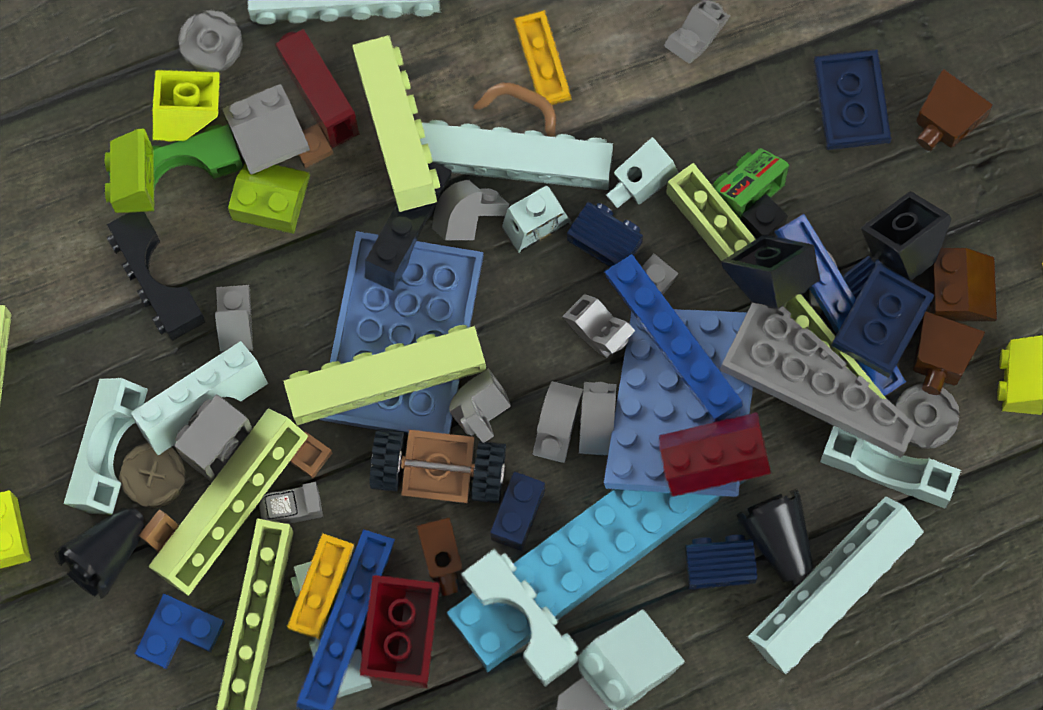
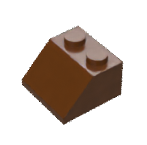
(963, 285)

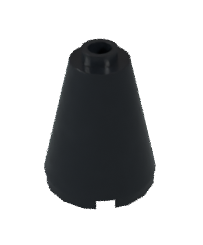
(781, 535)
(102, 551)

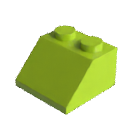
(130, 173)
(269, 197)

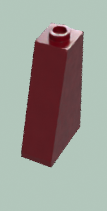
(318, 88)

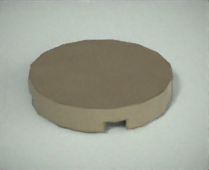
(152, 478)

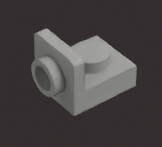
(660, 273)

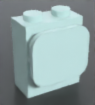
(628, 661)

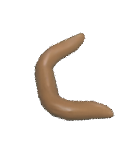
(524, 95)

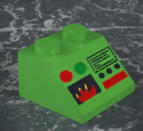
(751, 180)

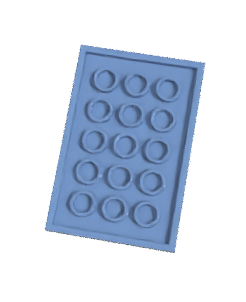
(429, 299)
(658, 402)

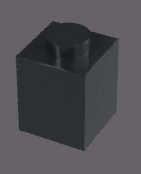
(764, 217)

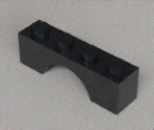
(398, 237)
(174, 307)

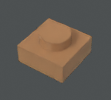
(318, 146)
(311, 456)
(158, 530)

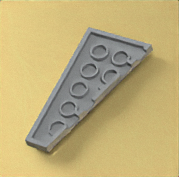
(804, 372)

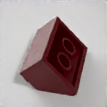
(714, 454)
(400, 631)

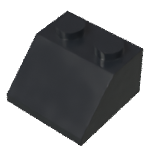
(907, 235)
(773, 270)

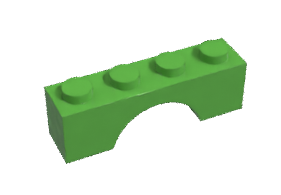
(210, 151)

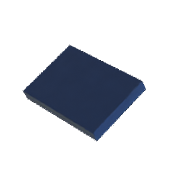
(852, 99)
(882, 320)

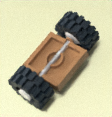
(437, 466)

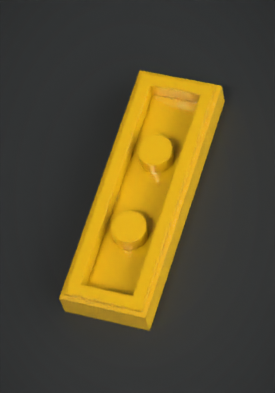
(542, 57)
(320, 586)

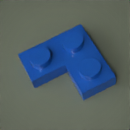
(174, 622)

